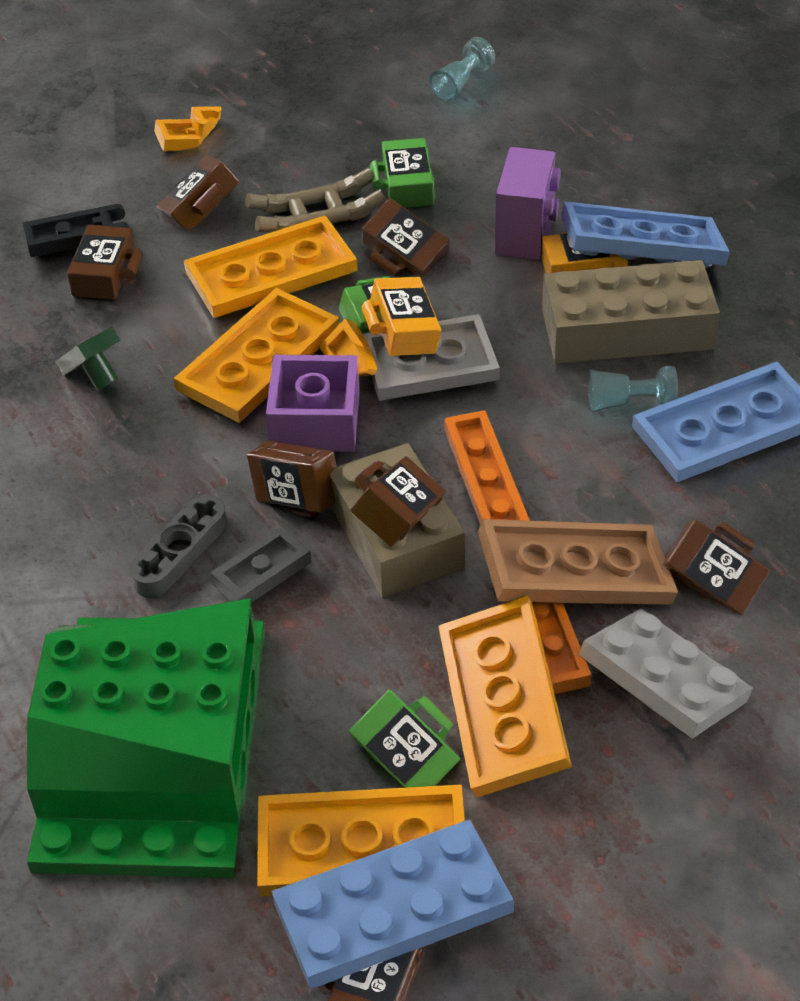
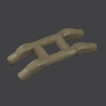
(330, 194)

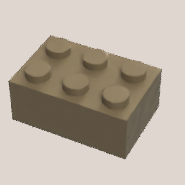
(427, 551)

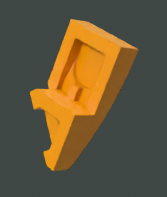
(187, 133)
(349, 340)

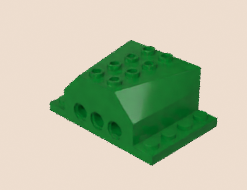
(144, 743)

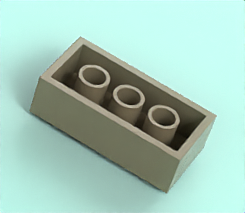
(629, 311)

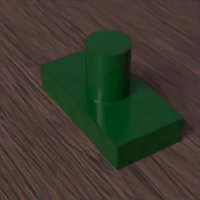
(91, 357)

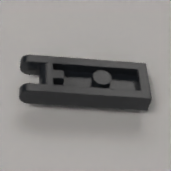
(66, 230)

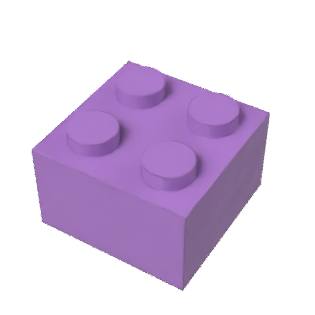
(526, 202)
(314, 401)

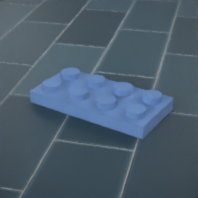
(643, 234)
(722, 421)
(391, 903)

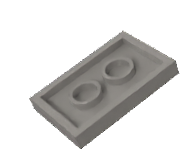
(461, 360)
(666, 672)

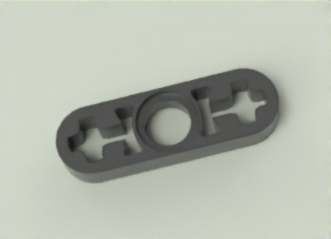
(176, 563)

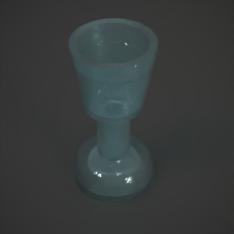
(452, 78)
(615, 389)

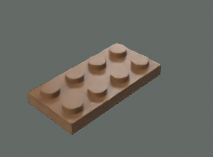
(576, 562)

